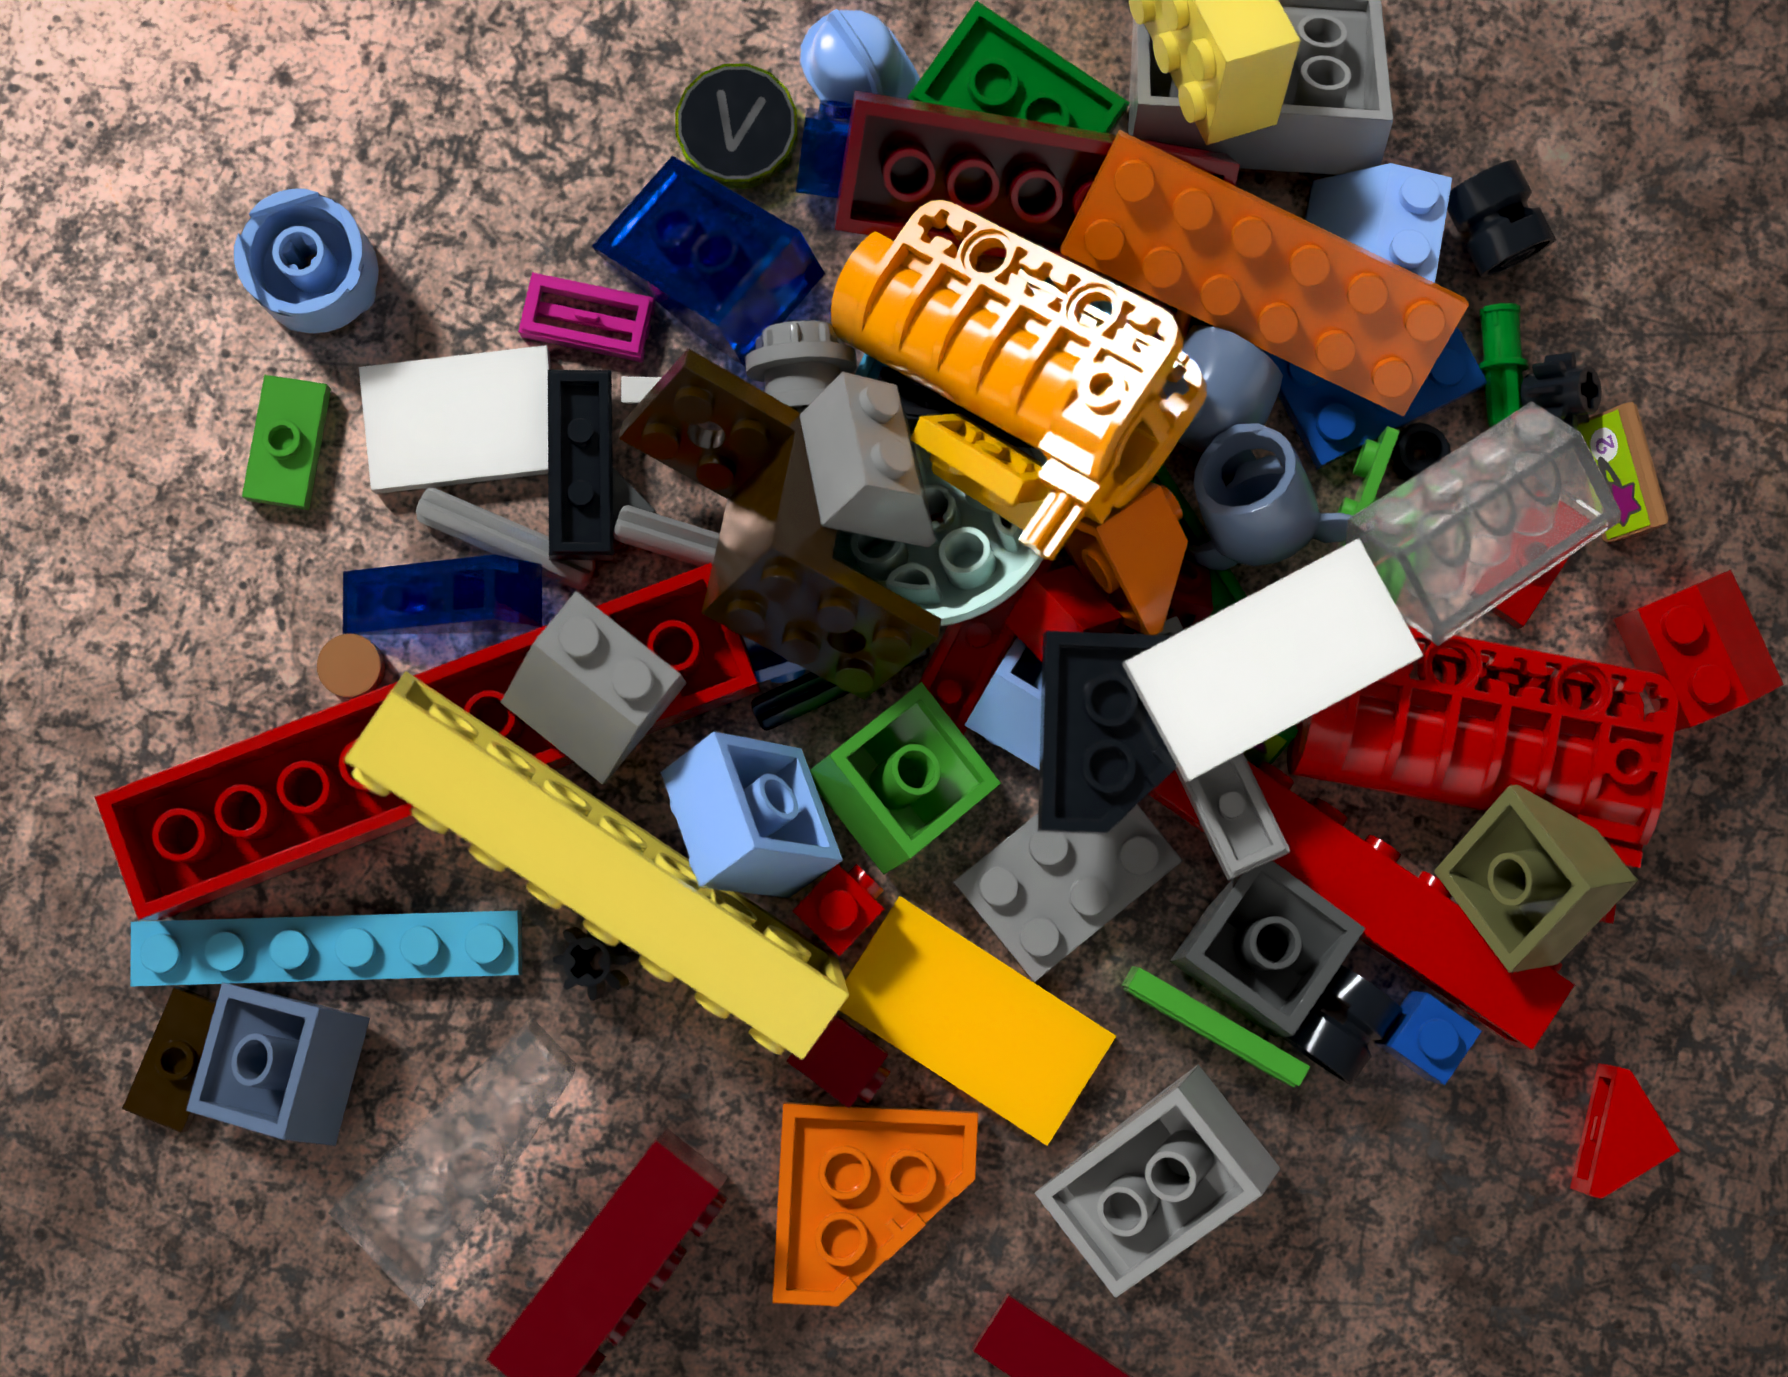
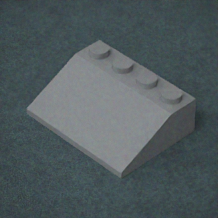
(1333, 108)

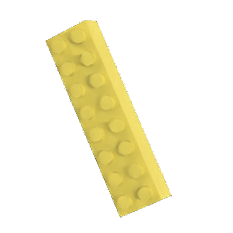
(598, 865)

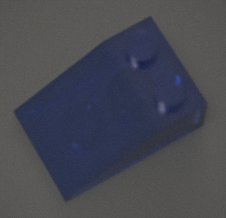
(710, 257)

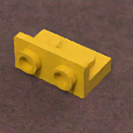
(983, 466)

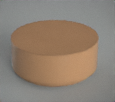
(350, 666)

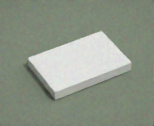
(456, 419)

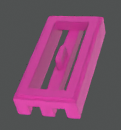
(584, 341)

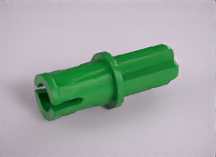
(1502, 360)

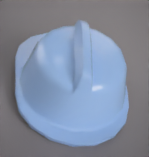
(853, 54)

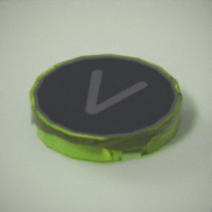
(737, 125)

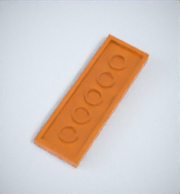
(1262, 274)

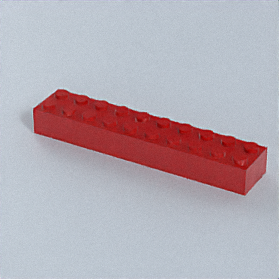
(294, 797)

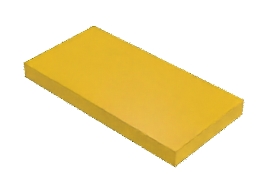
(974, 1020)

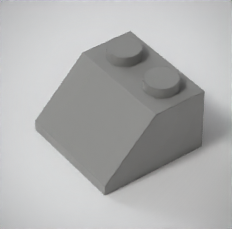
(865, 462)
(591, 688)

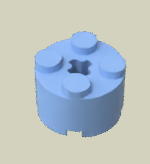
(274, 269)

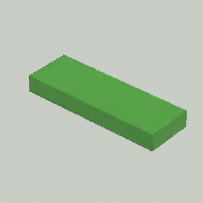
(1215, 1027)

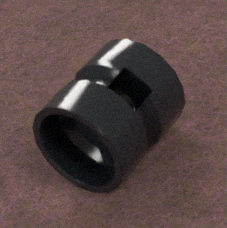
(1498, 218)
(1343, 1047)

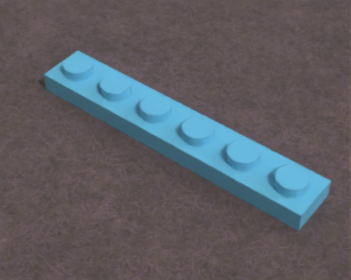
(326, 948)

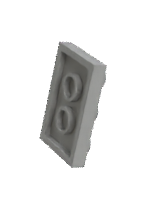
(1060, 888)

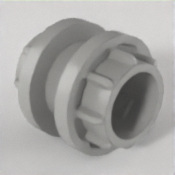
(799, 361)

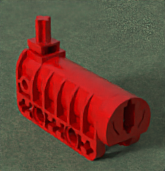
(1472, 744)

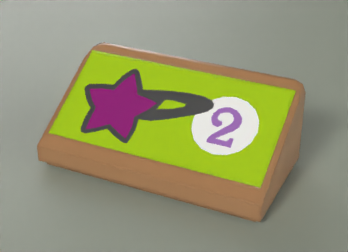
(1627, 466)

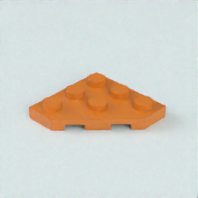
(860, 1190)

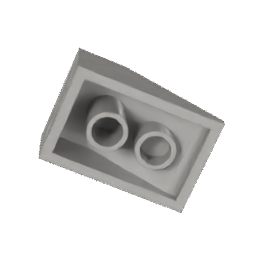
(1159, 1182)

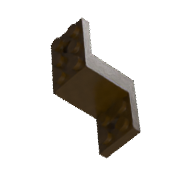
(772, 555)

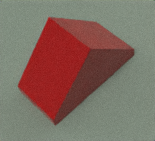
(1619, 1135)

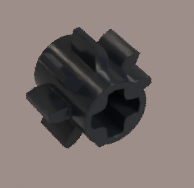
(1563, 388)
(579, 970)

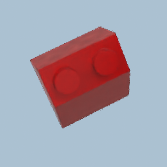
(1704, 647)

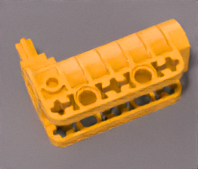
(1026, 356)

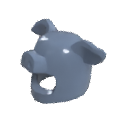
(1239, 389)
(1265, 509)

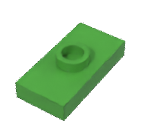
(286, 442)

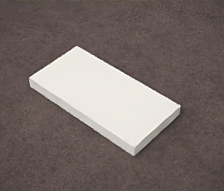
(1272, 660)

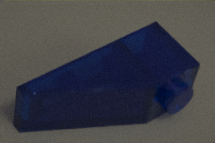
(444, 597)

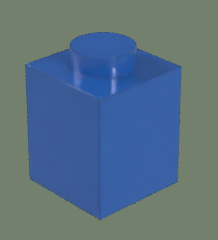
(1429, 1037)

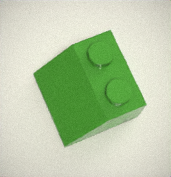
(903, 779)

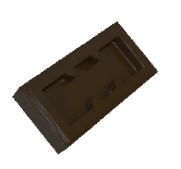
(172, 1061)

